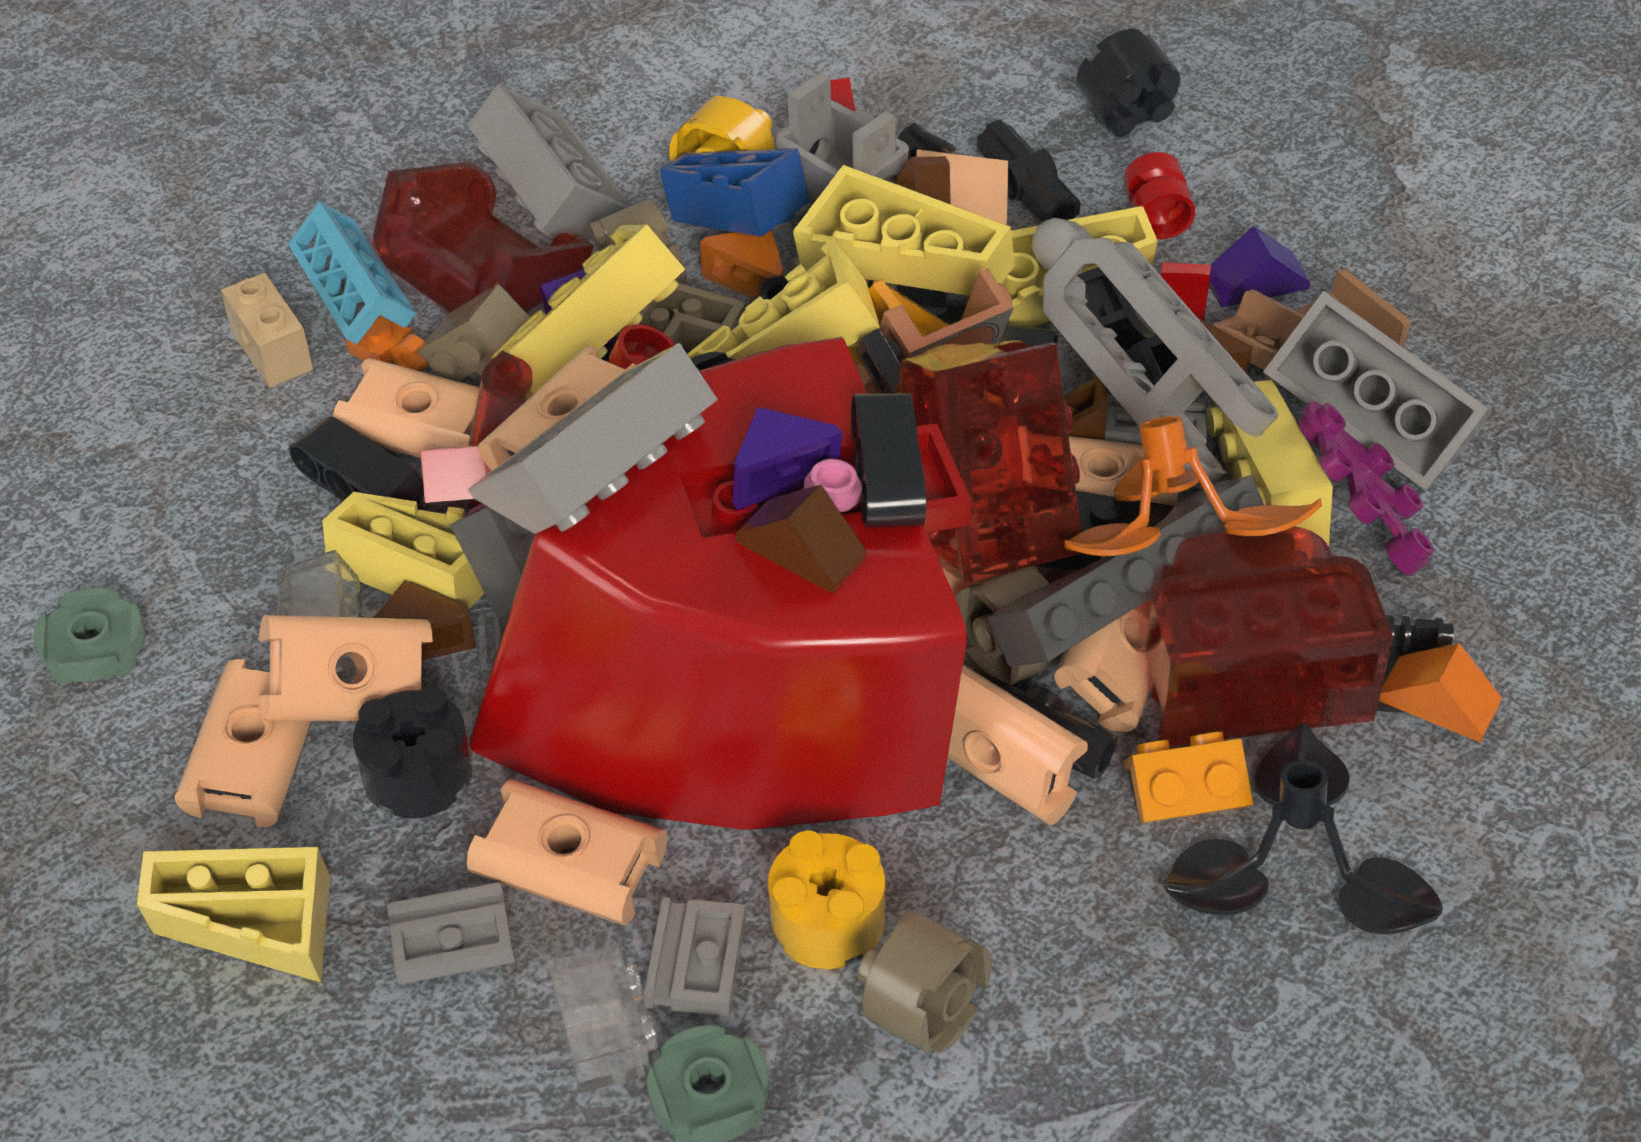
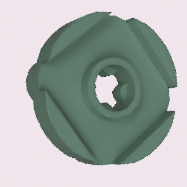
(107, 654)
(713, 1116)

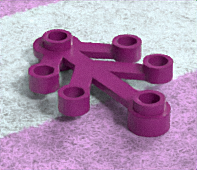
(1369, 493)

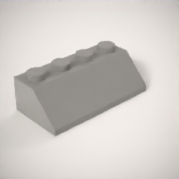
(545, 163)
(1378, 390)
(598, 444)

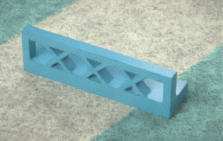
(351, 259)

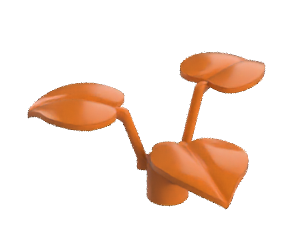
(1164, 472)

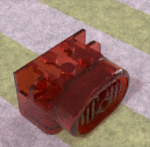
(1012, 447)
(1264, 637)

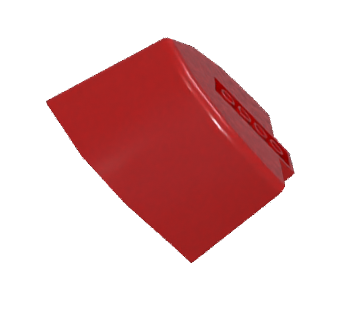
(709, 682)

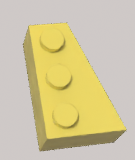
(241, 903)

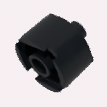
(1129, 81)
(412, 752)

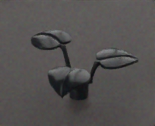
(1302, 783)

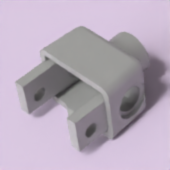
(844, 137)

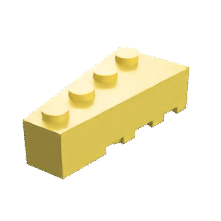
(903, 235)
(1026, 278)
(814, 305)
(598, 306)
(1277, 460)

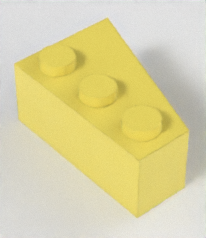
(396, 542)

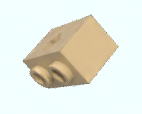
(267, 329)

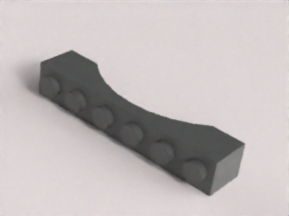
(1083, 602)

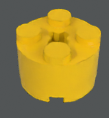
(723, 126)
(826, 899)

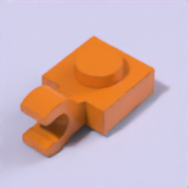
(390, 344)

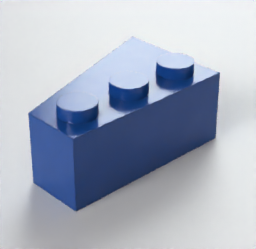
(736, 189)

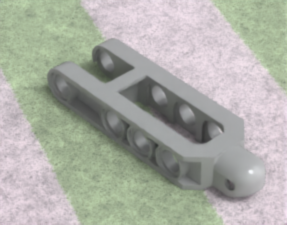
(1201, 360)

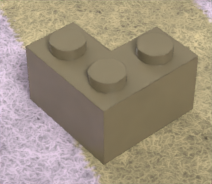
(692, 315)
(472, 334)

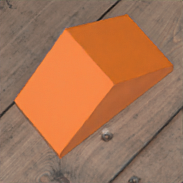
(740, 261)
(1444, 690)

